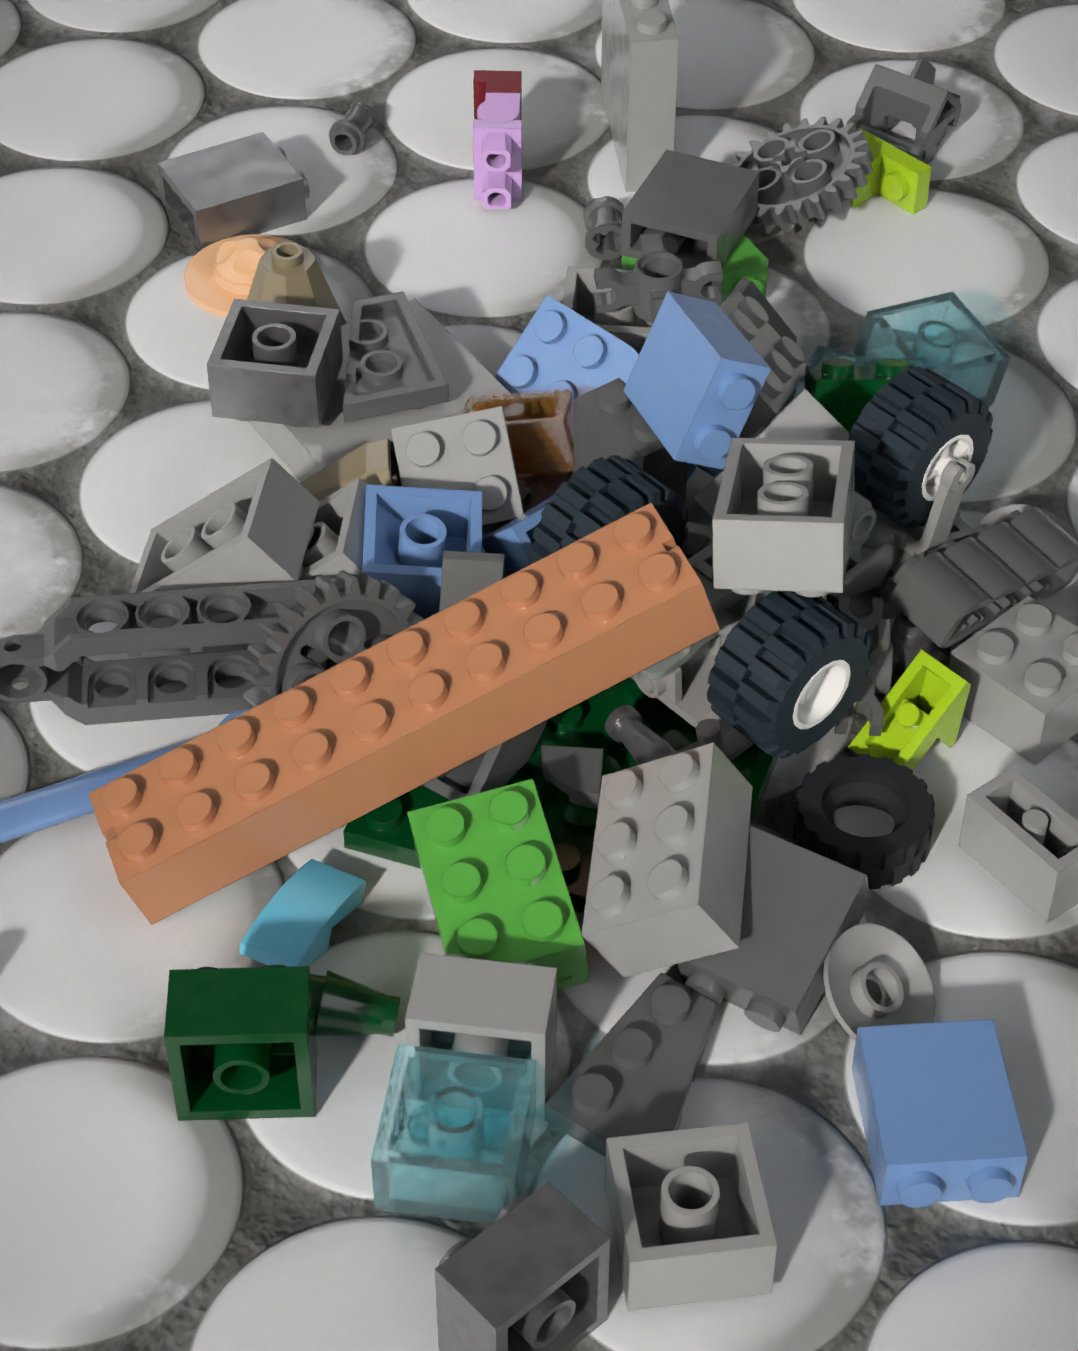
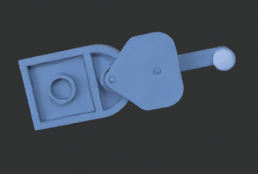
(569, 353)

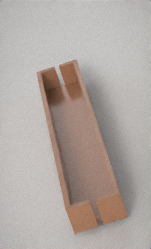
(401, 713)

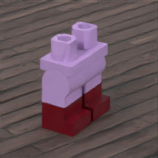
(497, 138)

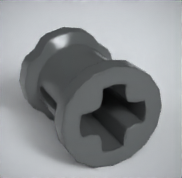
(603, 227)

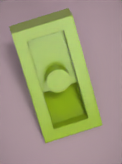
(895, 177)
(917, 711)

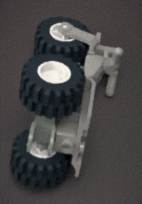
(781, 659)

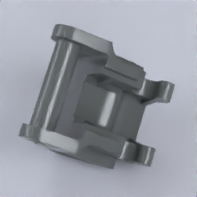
(911, 98)

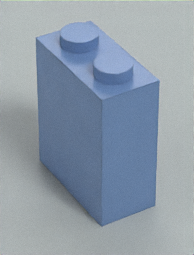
(696, 380)
(938, 1113)

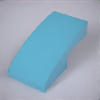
(300, 916)

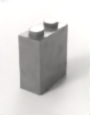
(233, 190)

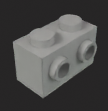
(1024, 842)

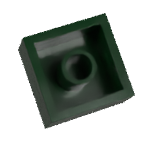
(241, 1042)

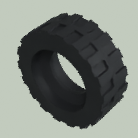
(873, 784)

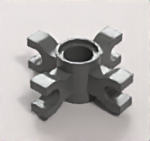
(653, 277)
(879, 670)

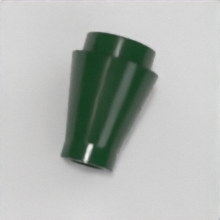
(351, 1007)

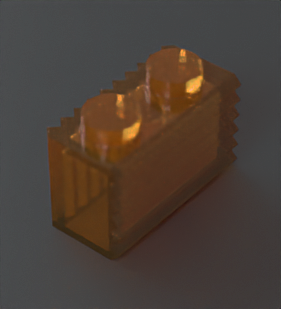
(537, 428)

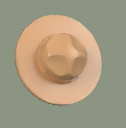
(226, 271)

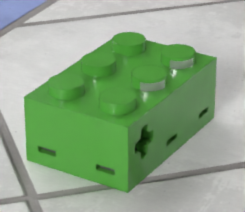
(499, 881)

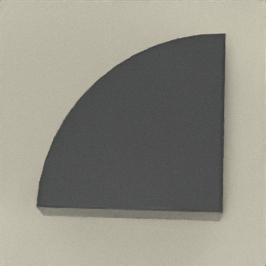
(574, 772)

